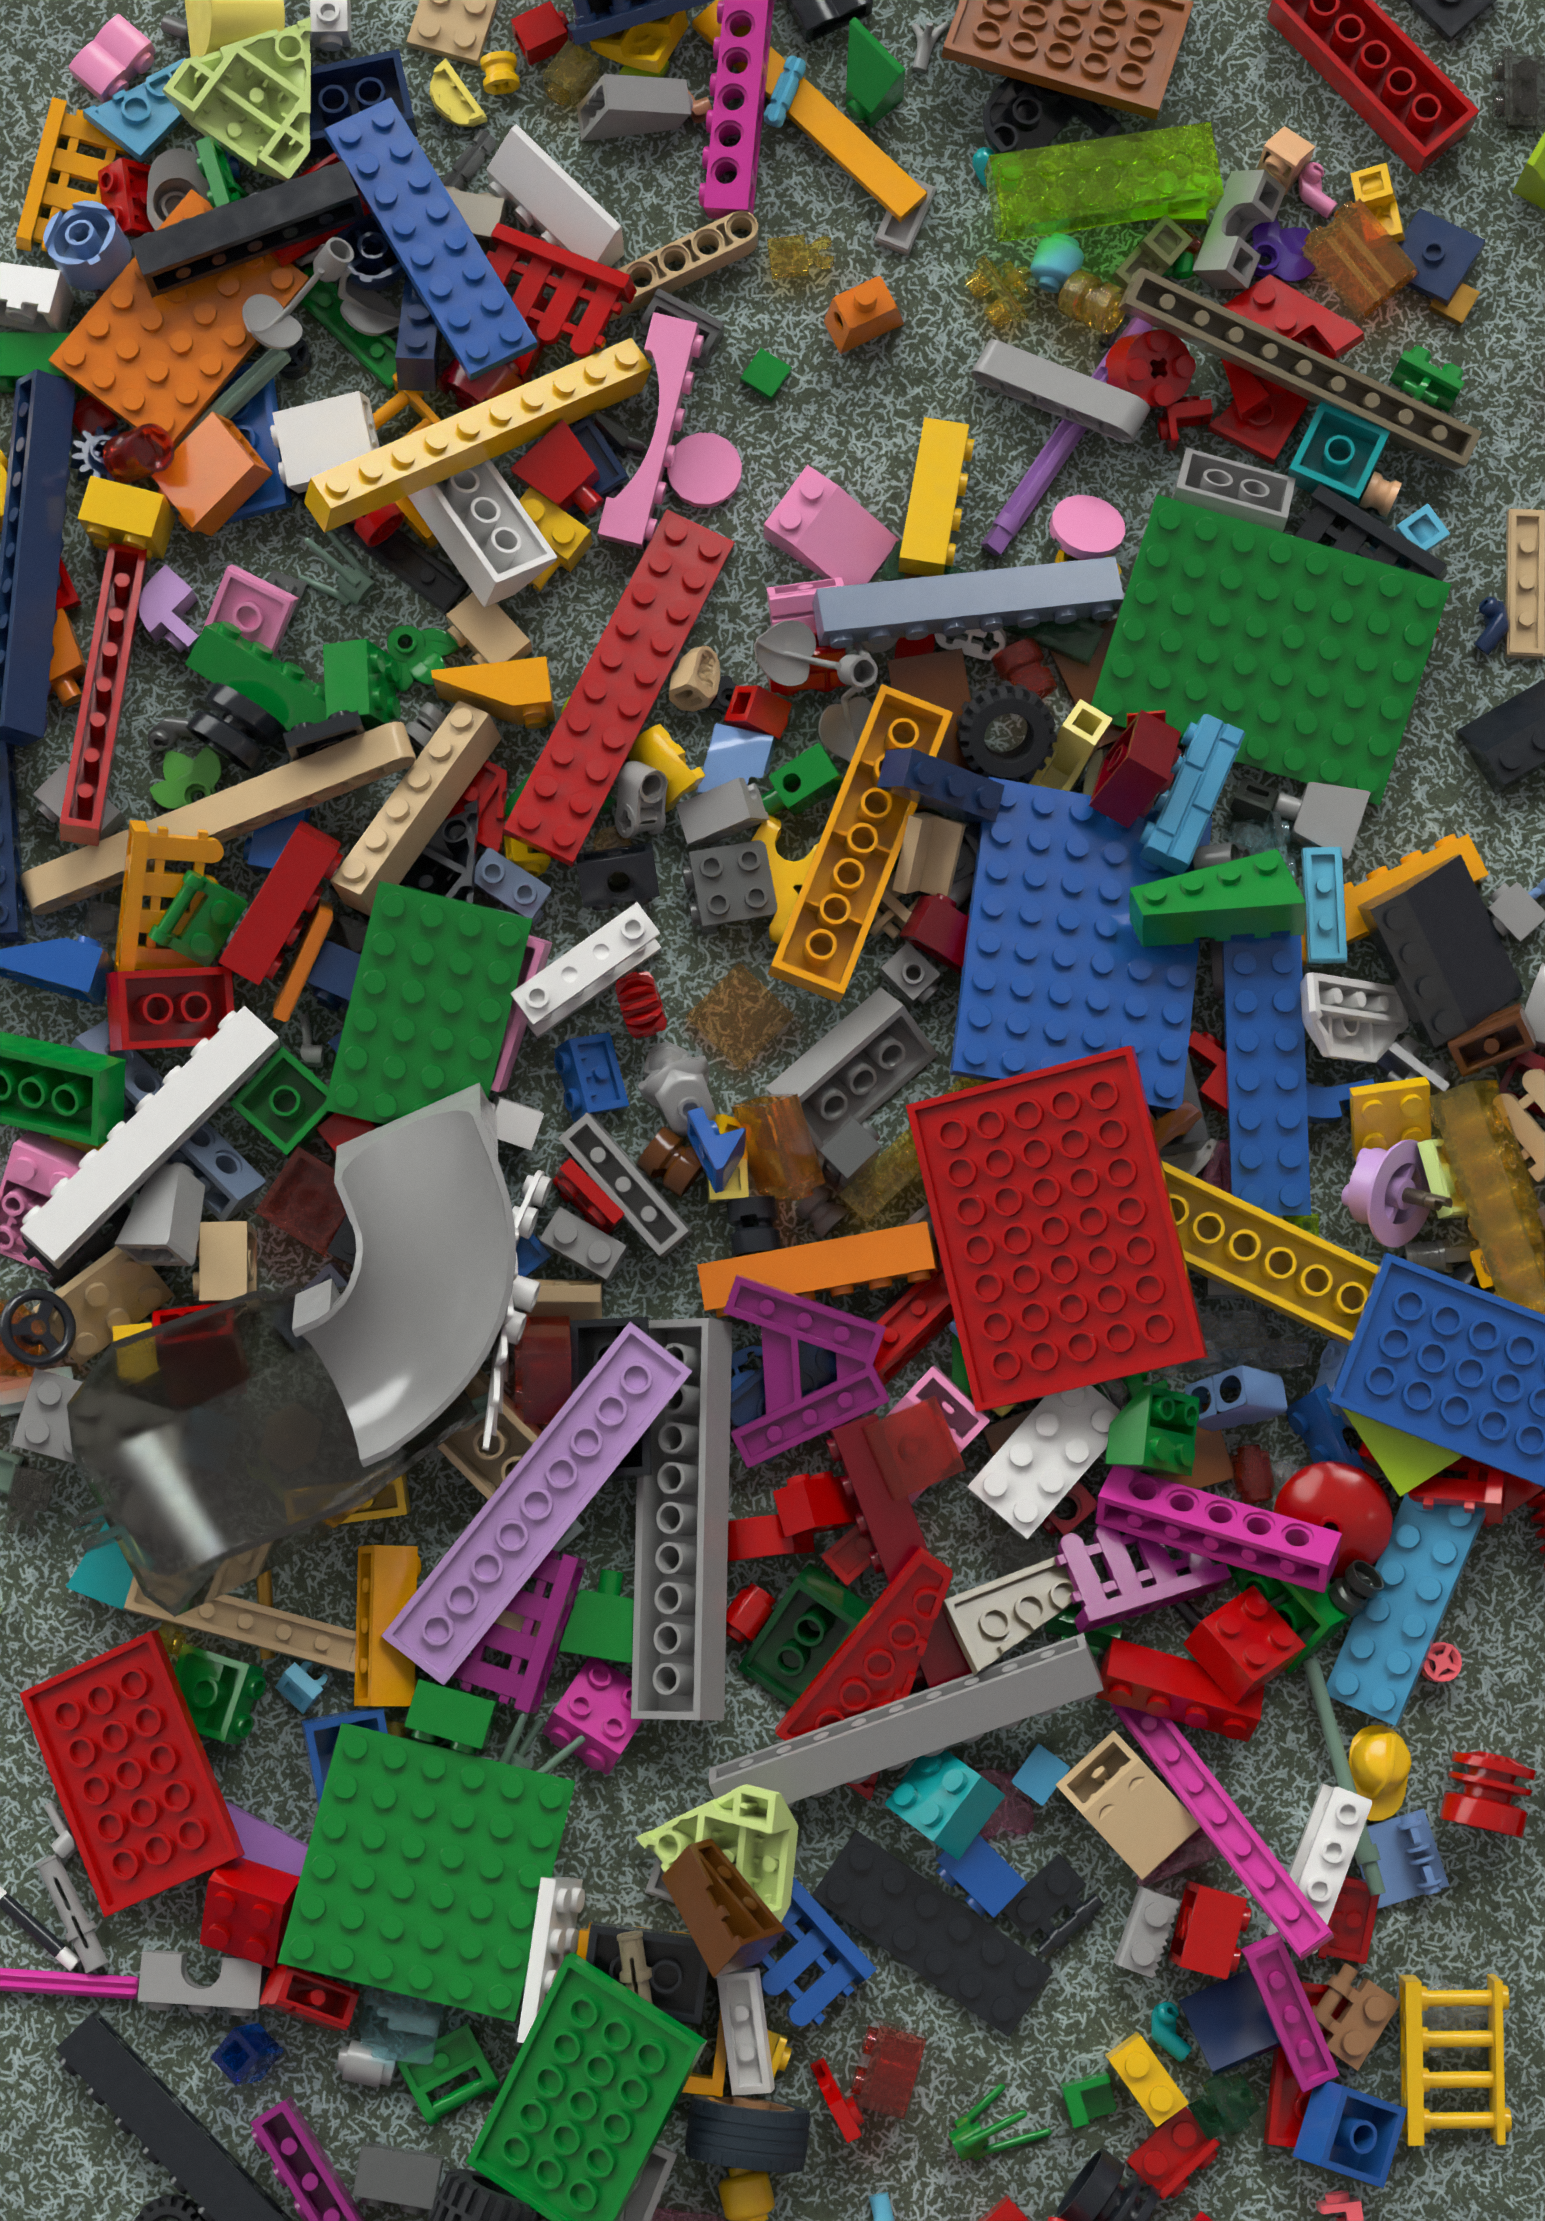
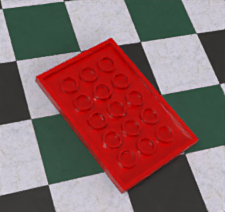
(131, 1773)

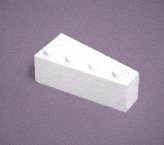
(34, 298)

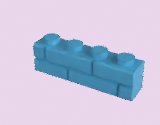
(1192, 794)

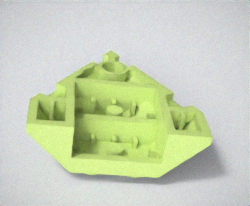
(252, 98)
(750, 1829)

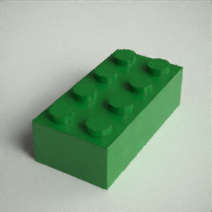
(60, 1089)

